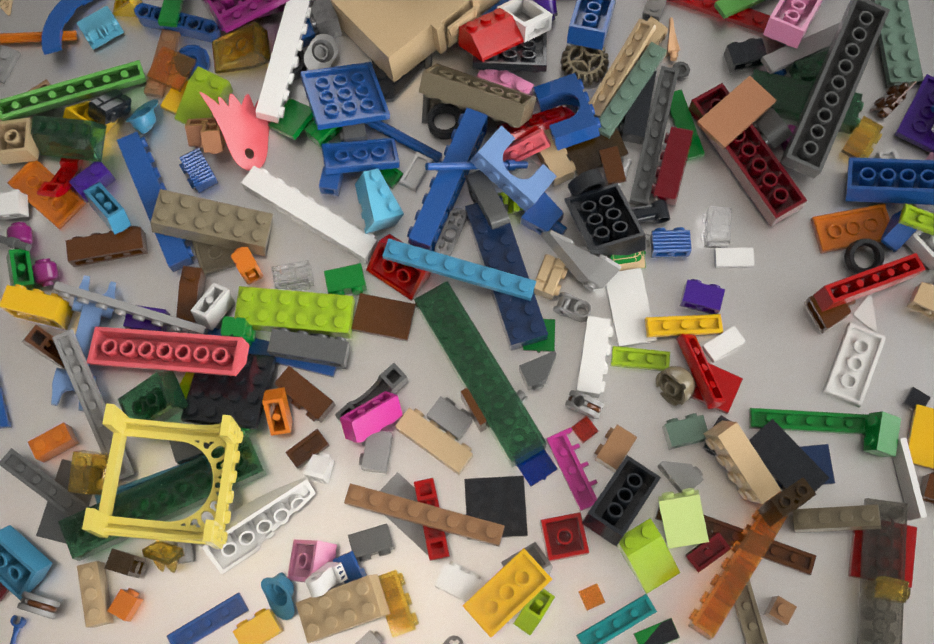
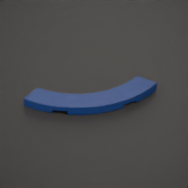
(55, 22)

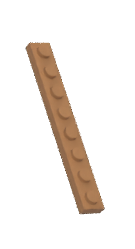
(424, 514)

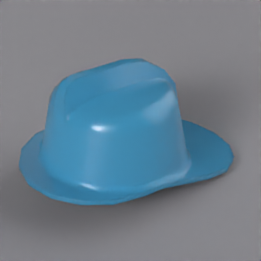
(144, 117)
(279, 594)

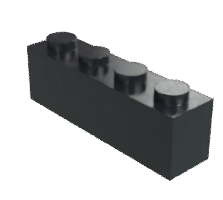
(636, 118)

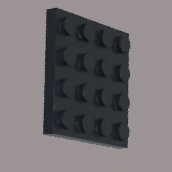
(522, 57)
(236, 396)

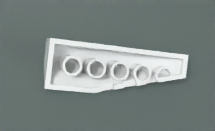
(257, 522)

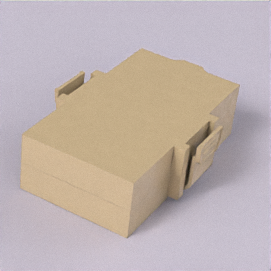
(405, 31)

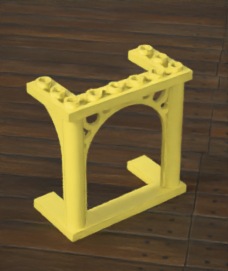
(212, 532)

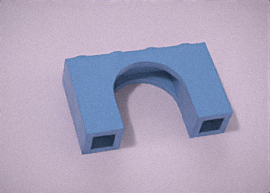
(490, 162)

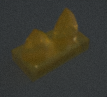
(163, 554)

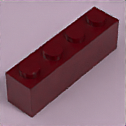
(673, 165)

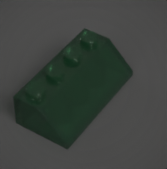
(68, 138)

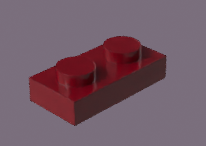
(708, 552)

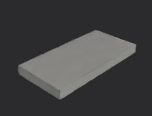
(401, 487)

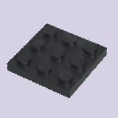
(498, 501)

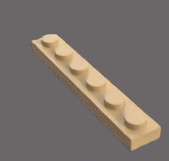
(622, 65)

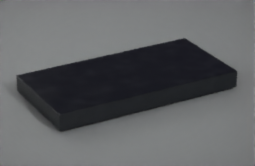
(785, 458)

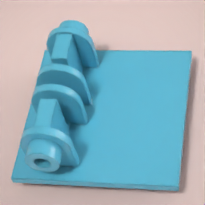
(100, 27)

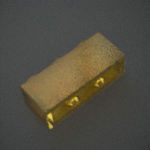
(400, 617)

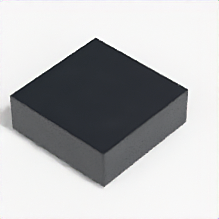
(915, 397)

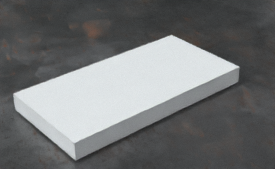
(629, 307)
(854, 364)

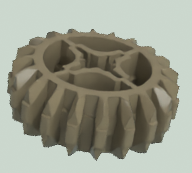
(582, 67)

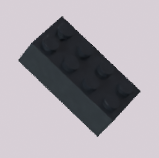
(621, 500)

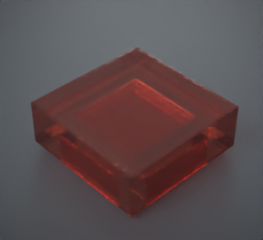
(584, 429)

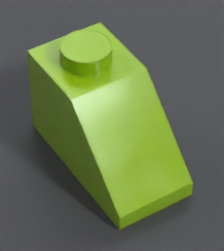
(534, 611)

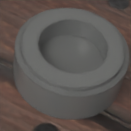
(684, 70)

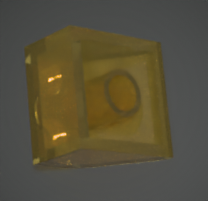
(88, 472)

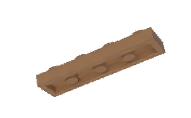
(170, 40)

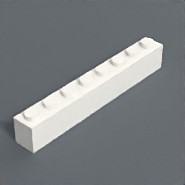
(283, 60)
(310, 214)

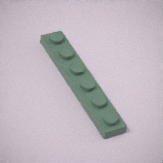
(631, 89)

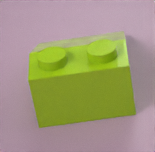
(192, 104)
(648, 556)

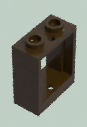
(786, 502)

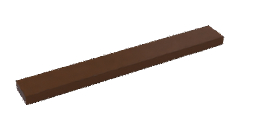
(777, 552)

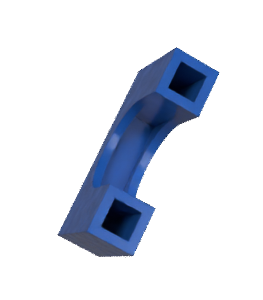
(568, 91)

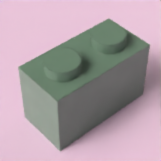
(685, 431)

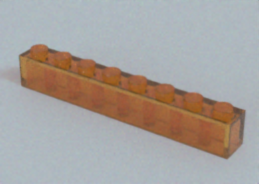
(734, 576)

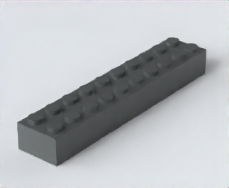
(834, 87)

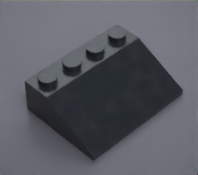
(607, 221)

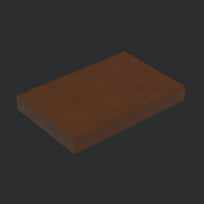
(383, 317)

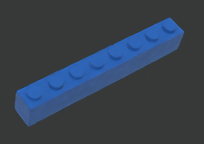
(148, 187)

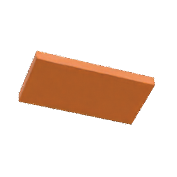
(55, 209)
(842, 228)

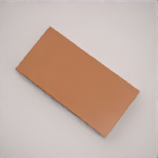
(736, 112)

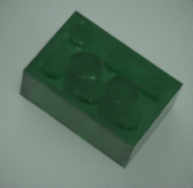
(154, 398)

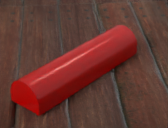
(700, 371)

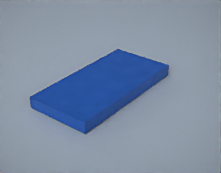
(360, 155)

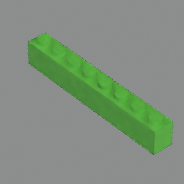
(72, 91)

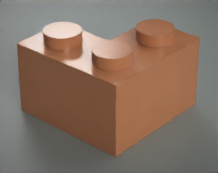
(205, 134)

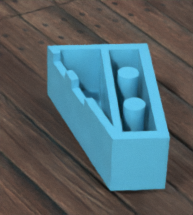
(377, 201)

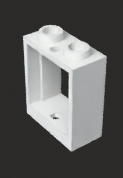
(540, 21)

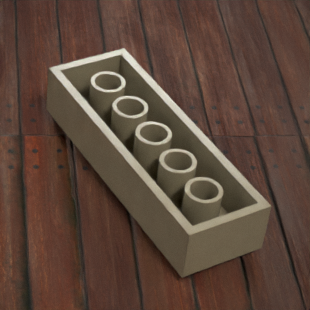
(477, 94)
(211, 222)

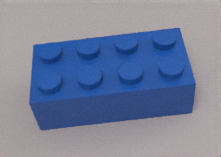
(590, 23)

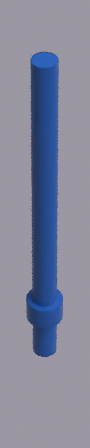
(510, 165)

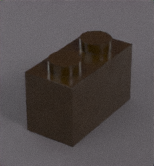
(126, 563)

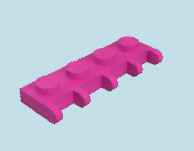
(572, 469)

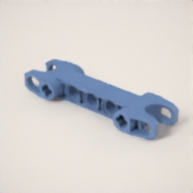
(89, 319)

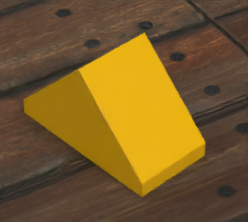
(125, 7)

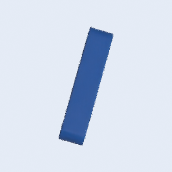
(185, 26)

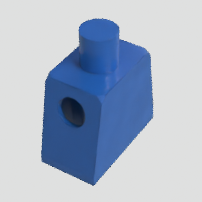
(544, 216)

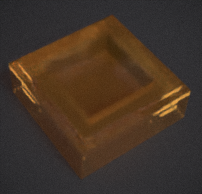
(591, 597)

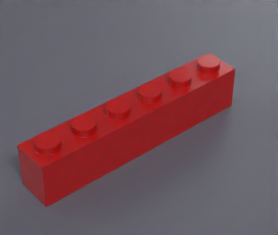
(868, 282)

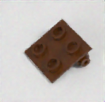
(892, 98)

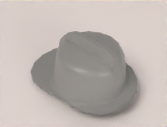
(321, 52)

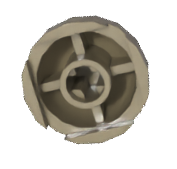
(676, 385)

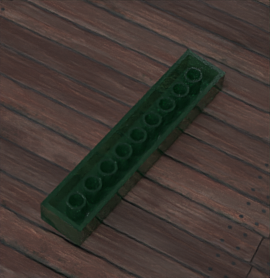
(480, 373)
(162, 497)

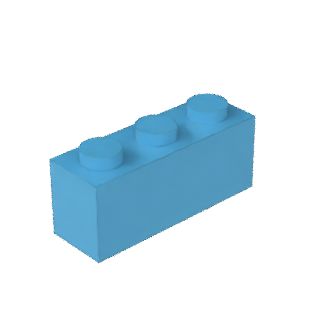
(107, 208)

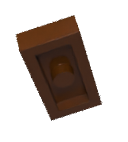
(303, 450)

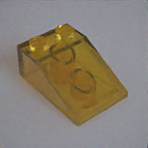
(241, 49)

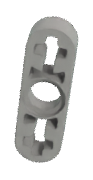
(451, 219)

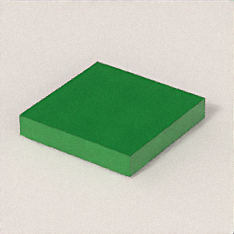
(294, 120)

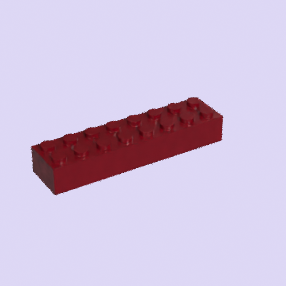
(754, 165)

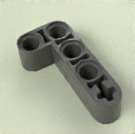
(484, 194)

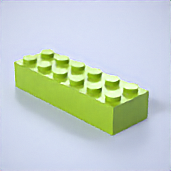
(296, 311)

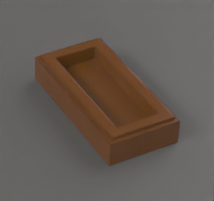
(612, 165)

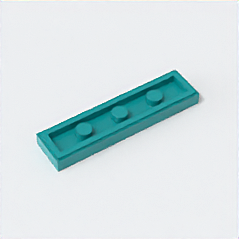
(618, 622)

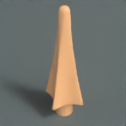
(673, 46)

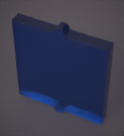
(537, 467)

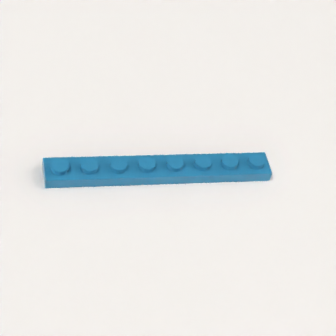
(459, 269)

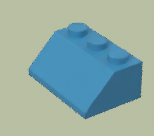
(20, 562)

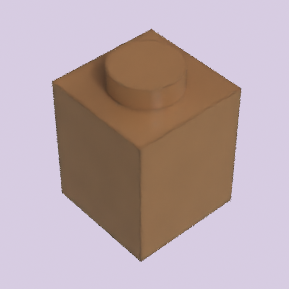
(780, 610)

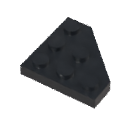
(388, 87)

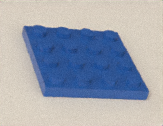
(344, 95)

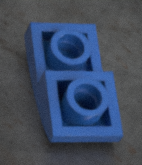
(350, 566)

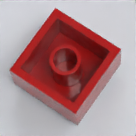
(564, 537)

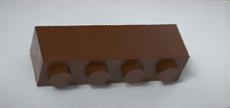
(106, 246)

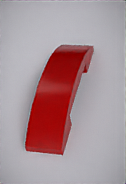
(60, 182)
(434, 538)

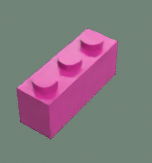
(371, 417)

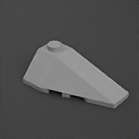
(586, 267)

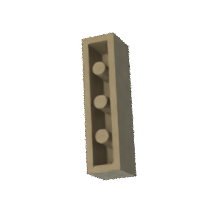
(836, 518)

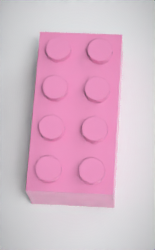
(791, 20)

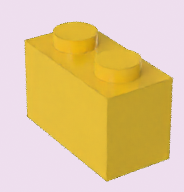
(259, 629)

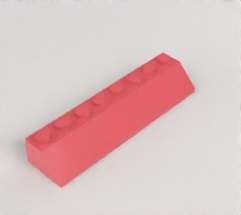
(168, 351)

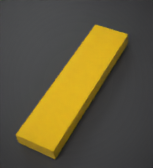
(677, 325)

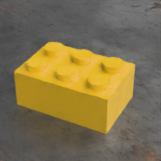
(37, 306)

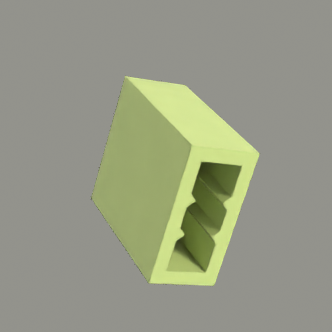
(683, 518)

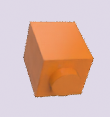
(125, 604)

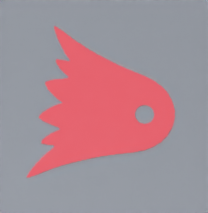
(241, 129)

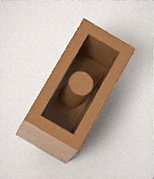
(615, 449)

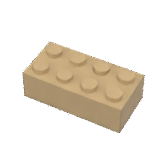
(741, 462)
(342, 608)

